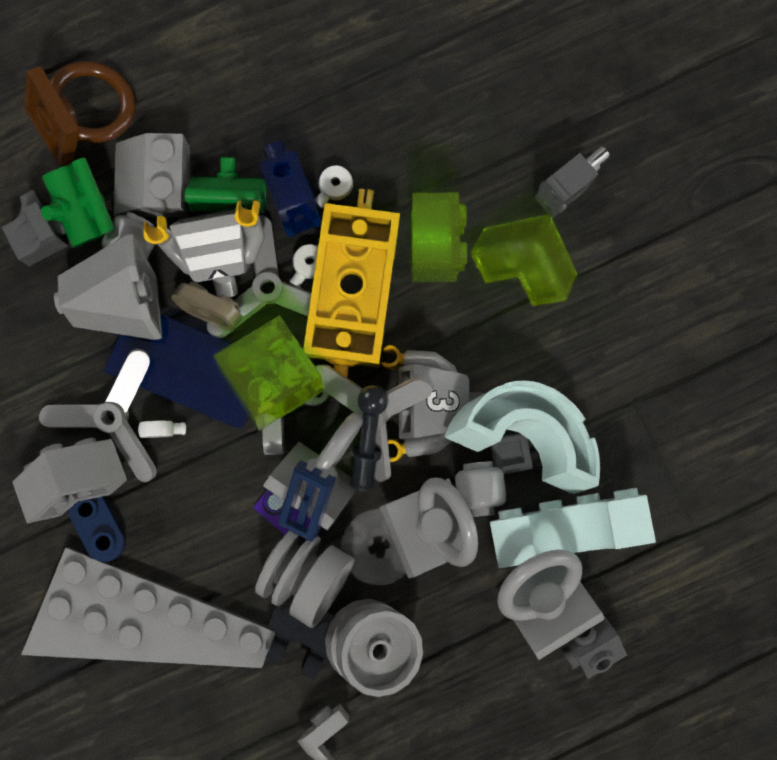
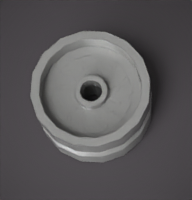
(374, 647)

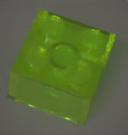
(435, 237)
(269, 372)

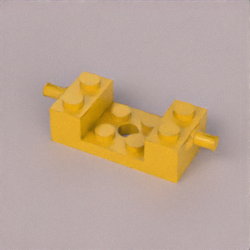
(345, 326)

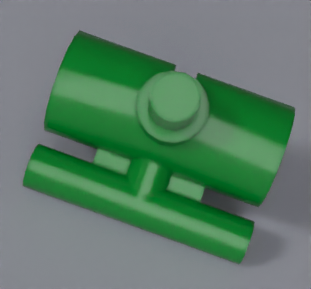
(224, 191)
(77, 203)

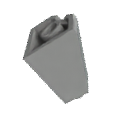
(112, 292)

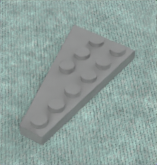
(119, 615)

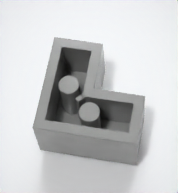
(68, 476)

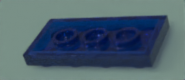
(183, 370)

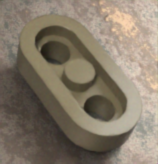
(199, 303)

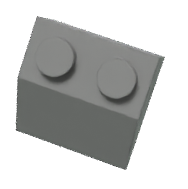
(152, 175)

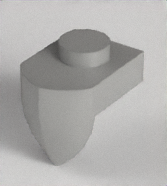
(325, 725)

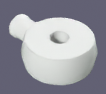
(330, 191)
(299, 264)
(157, 429)

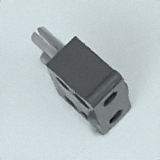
(569, 182)

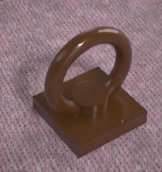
(56, 117)

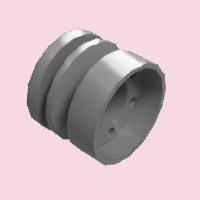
(299, 572)

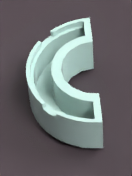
(543, 417)
(573, 528)

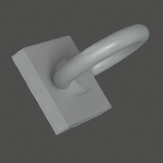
(342, 491)
(432, 527)
(548, 601)

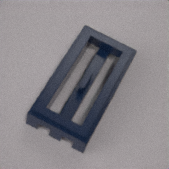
(314, 480)

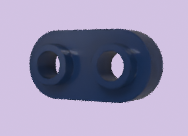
(100, 523)

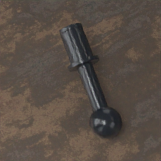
(372, 402)

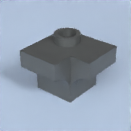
(31, 234)

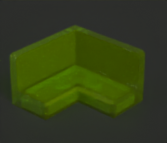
(530, 252)

